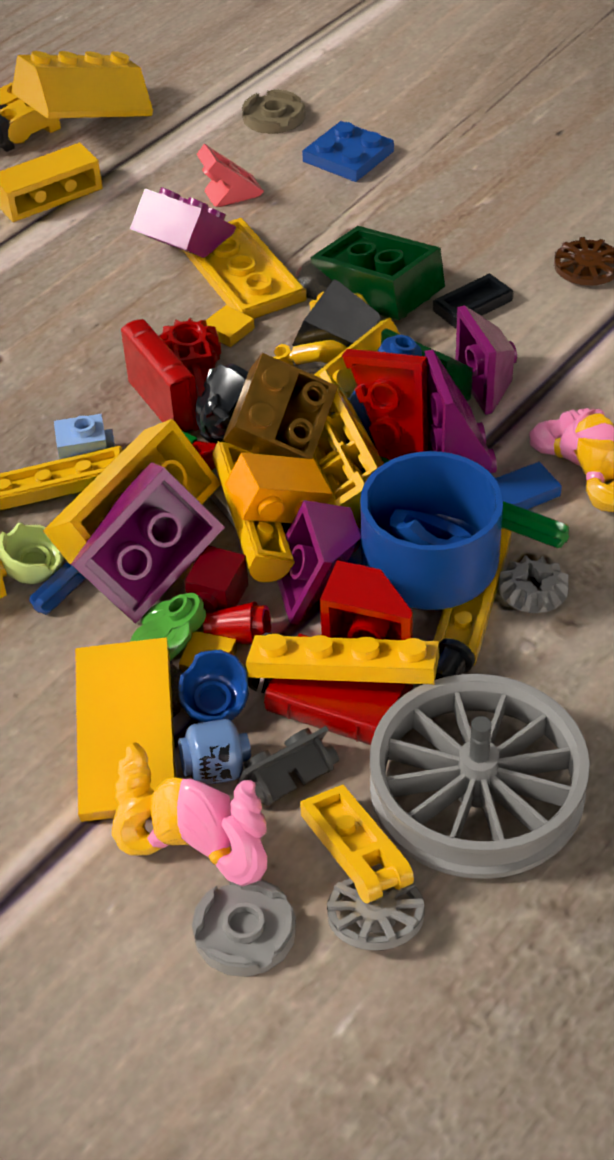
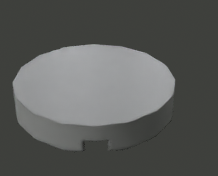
(244, 928)

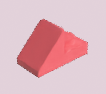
(229, 181)

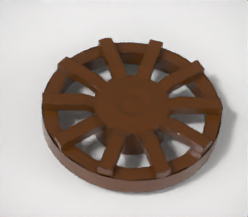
(585, 263)

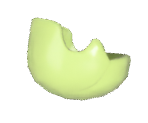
(29, 554)

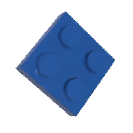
(348, 151)

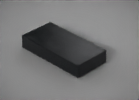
(479, 295)

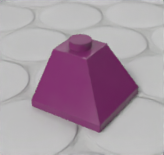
(488, 353)
(316, 541)

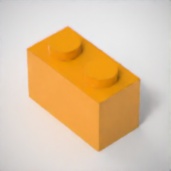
(274, 486)

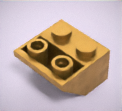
(280, 410)

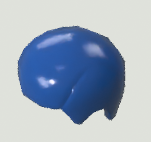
(214, 687)

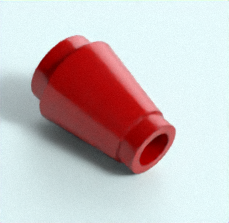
(239, 622)

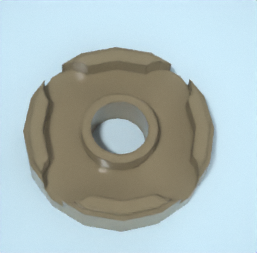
(273, 112)

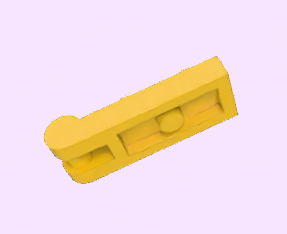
(356, 842)

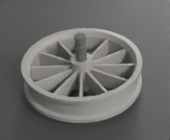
(478, 774)

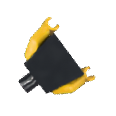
(330, 327)

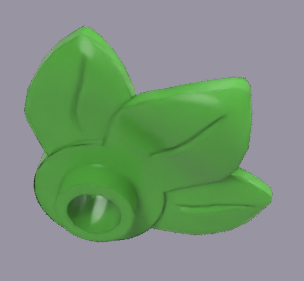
(173, 620)

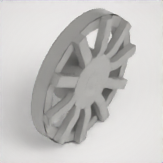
(375, 916)

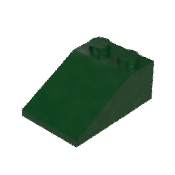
(384, 268)

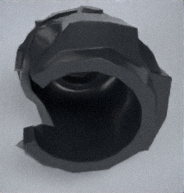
(219, 401)

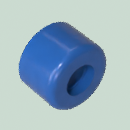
(432, 527)

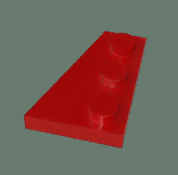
(394, 398)

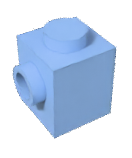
(82, 435)

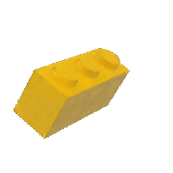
(48, 181)

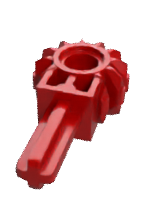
(195, 346)

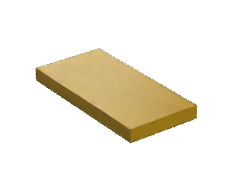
(249, 274)
(121, 701)

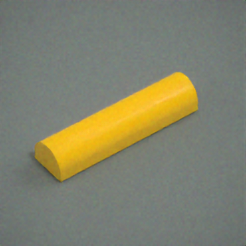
(261, 541)

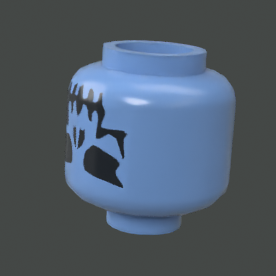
(214, 752)

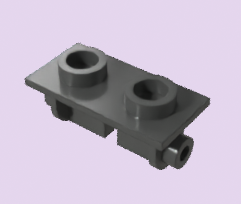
(302, 754)

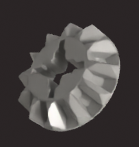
(523, 595)

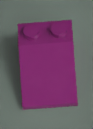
(451, 419)
(146, 541)

